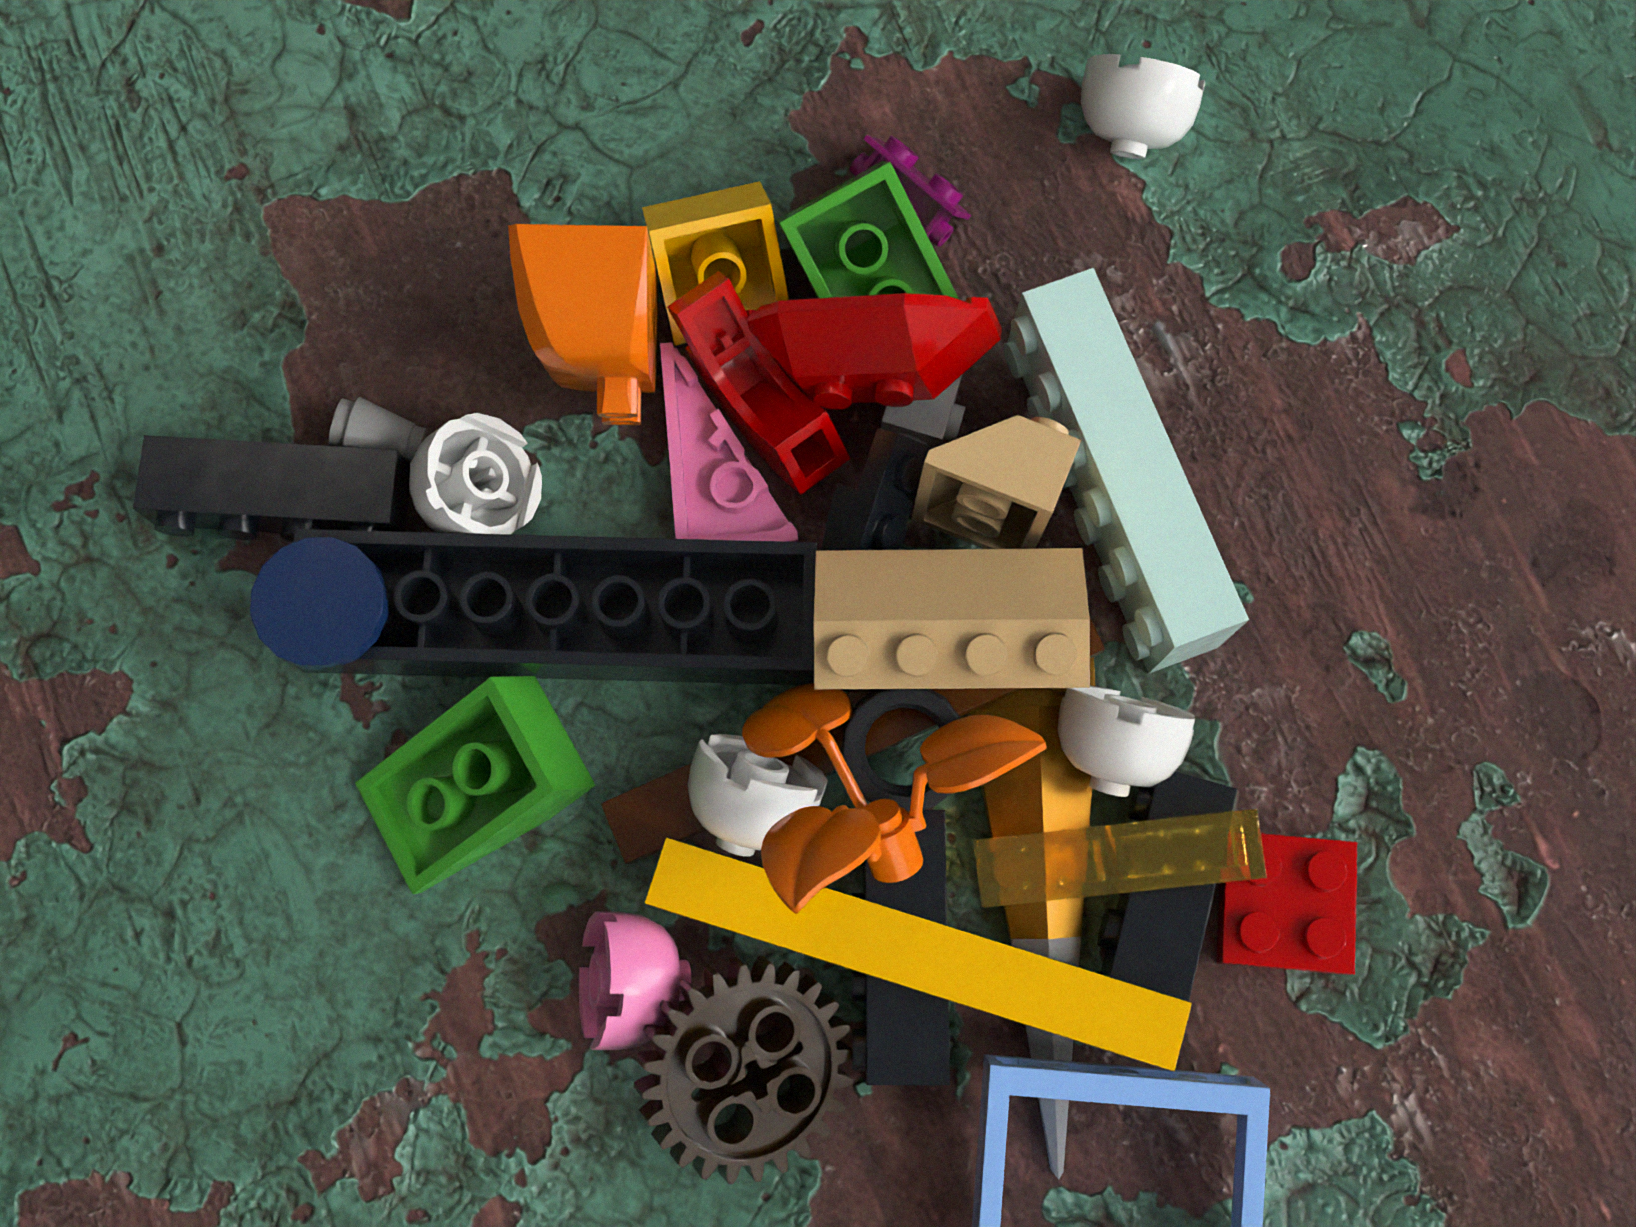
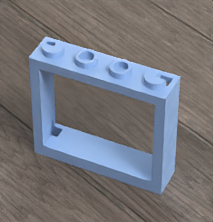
(1121, 1086)

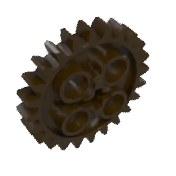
(763, 1123)

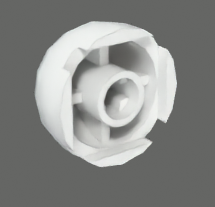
(1140, 103)
(474, 478)
(1122, 738)
(746, 794)

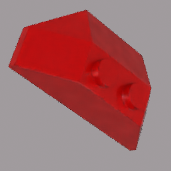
(875, 345)

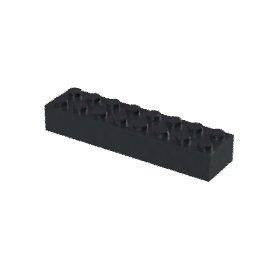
(589, 607)

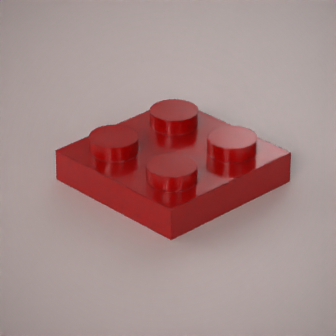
(1296, 915)

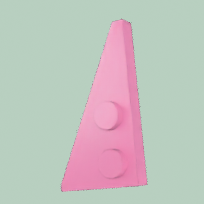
(711, 478)

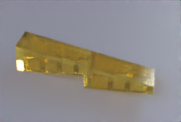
(1120, 858)

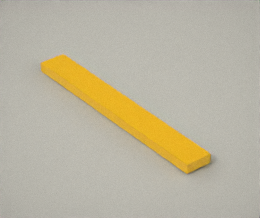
(924, 956)

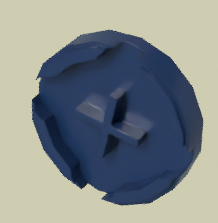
(319, 603)

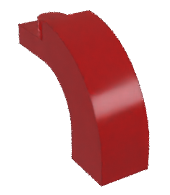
(752, 388)

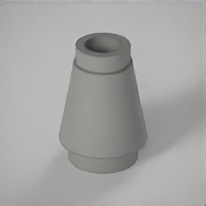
(371, 426)

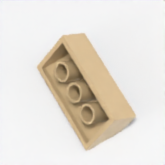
(951, 619)

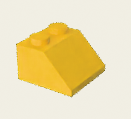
(714, 233)

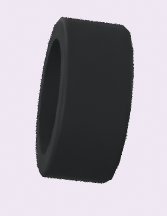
(857, 727)

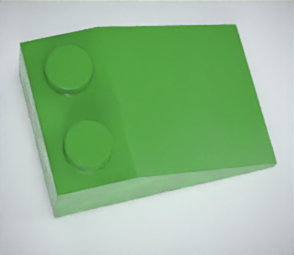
(864, 240)
(474, 780)

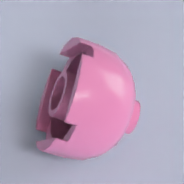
(627, 979)

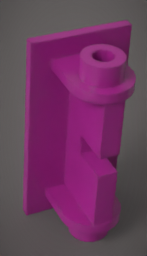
(932, 199)

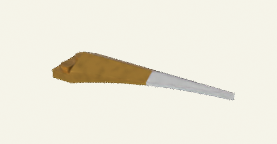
(1033, 798)

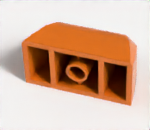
(590, 310)

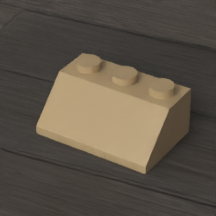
(997, 482)

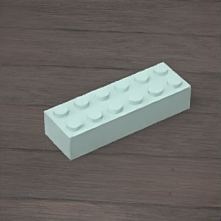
(1124, 474)

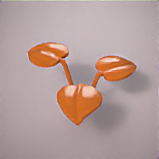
(820, 846)

